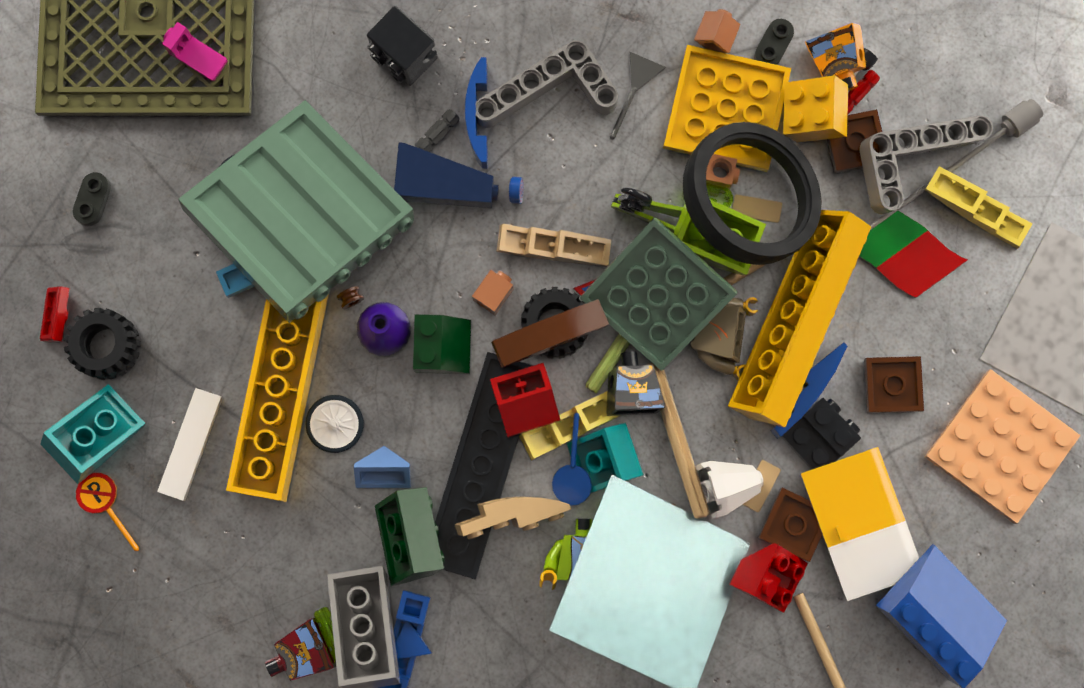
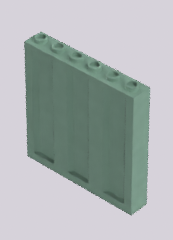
(297, 211)

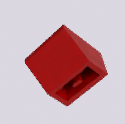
(525, 399)

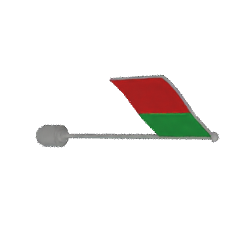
(907, 250)

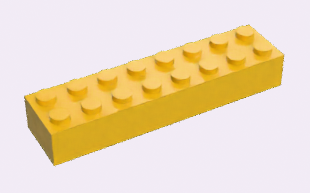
(799, 319)
(275, 403)

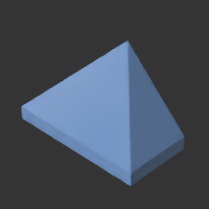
(382, 470)

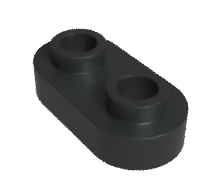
(775, 42)
(92, 198)

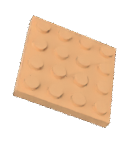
(1002, 446)

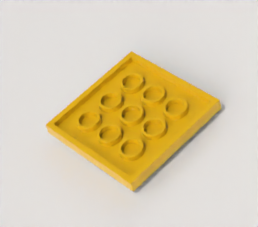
(722, 91)

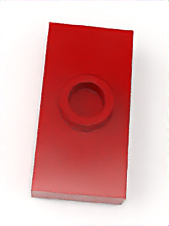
(54, 314)

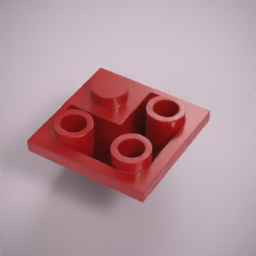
(770, 576)

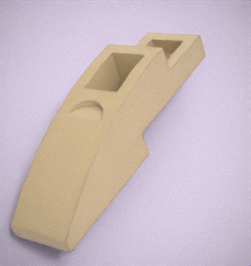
(522, 511)

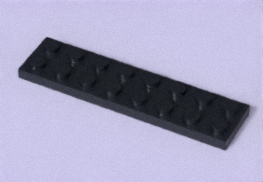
(476, 473)

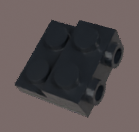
(822, 434)

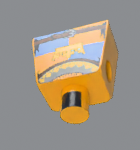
(839, 53)

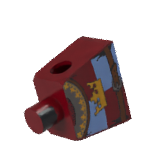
(301, 653)

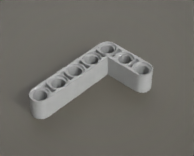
(547, 82)
(913, 144)

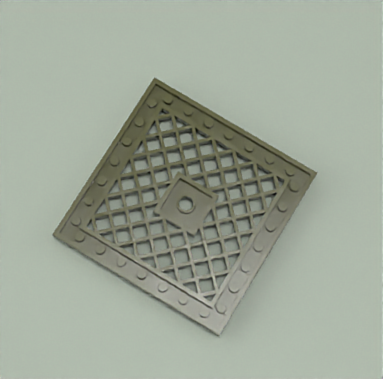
(53, 48)

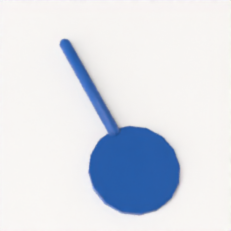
(572, 482)

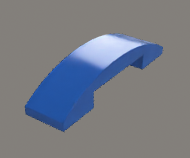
(477, 82)
(413, 609)

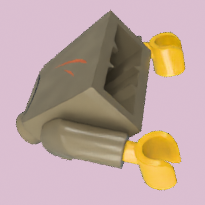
(722, 337)

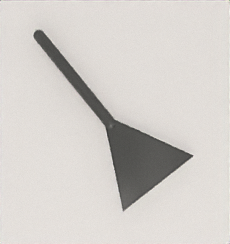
(642, 72)

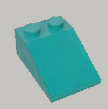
(91, 433)

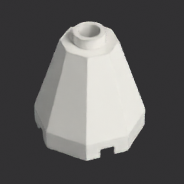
(727, 486)

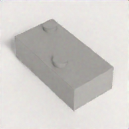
(363, 628)

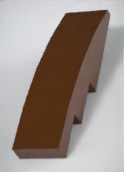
(549, 333)

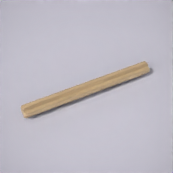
(681, 449)

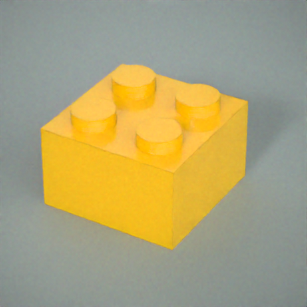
(815, 109)

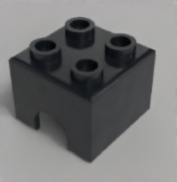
(401, 46)

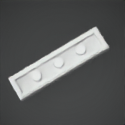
(190, 444)

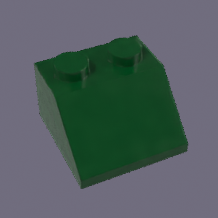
(441, 344)

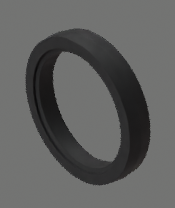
(791, 160)

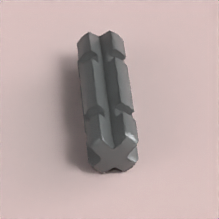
(438, 130)

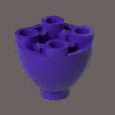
(388, 339)

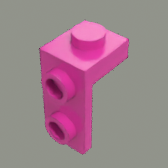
(193, 52)

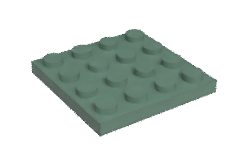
(659, 294)

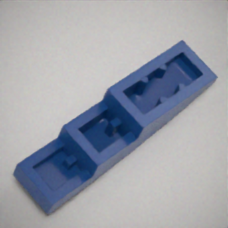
(813, 387)

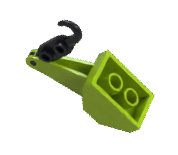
(635, 201)

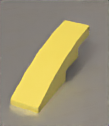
(977, 207)
(549, 437)

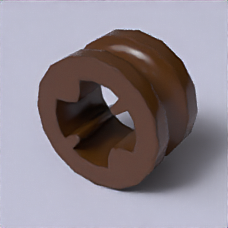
(350, 297)

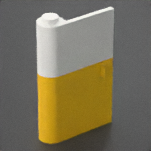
(861, 522)

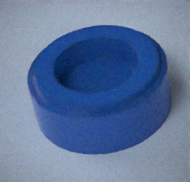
(516, 190)

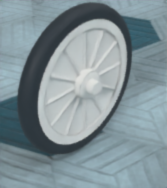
(334, 423)

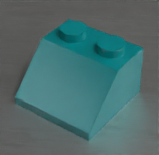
(607, 454)

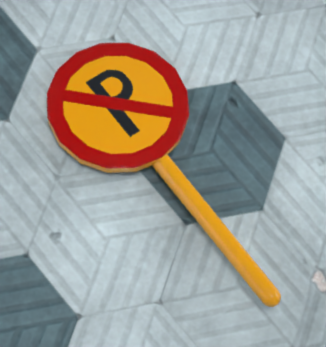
(97, 495)

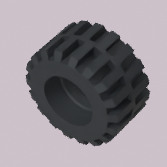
(549, 300)
(83, 333)

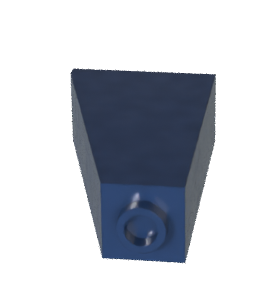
(437, 180)

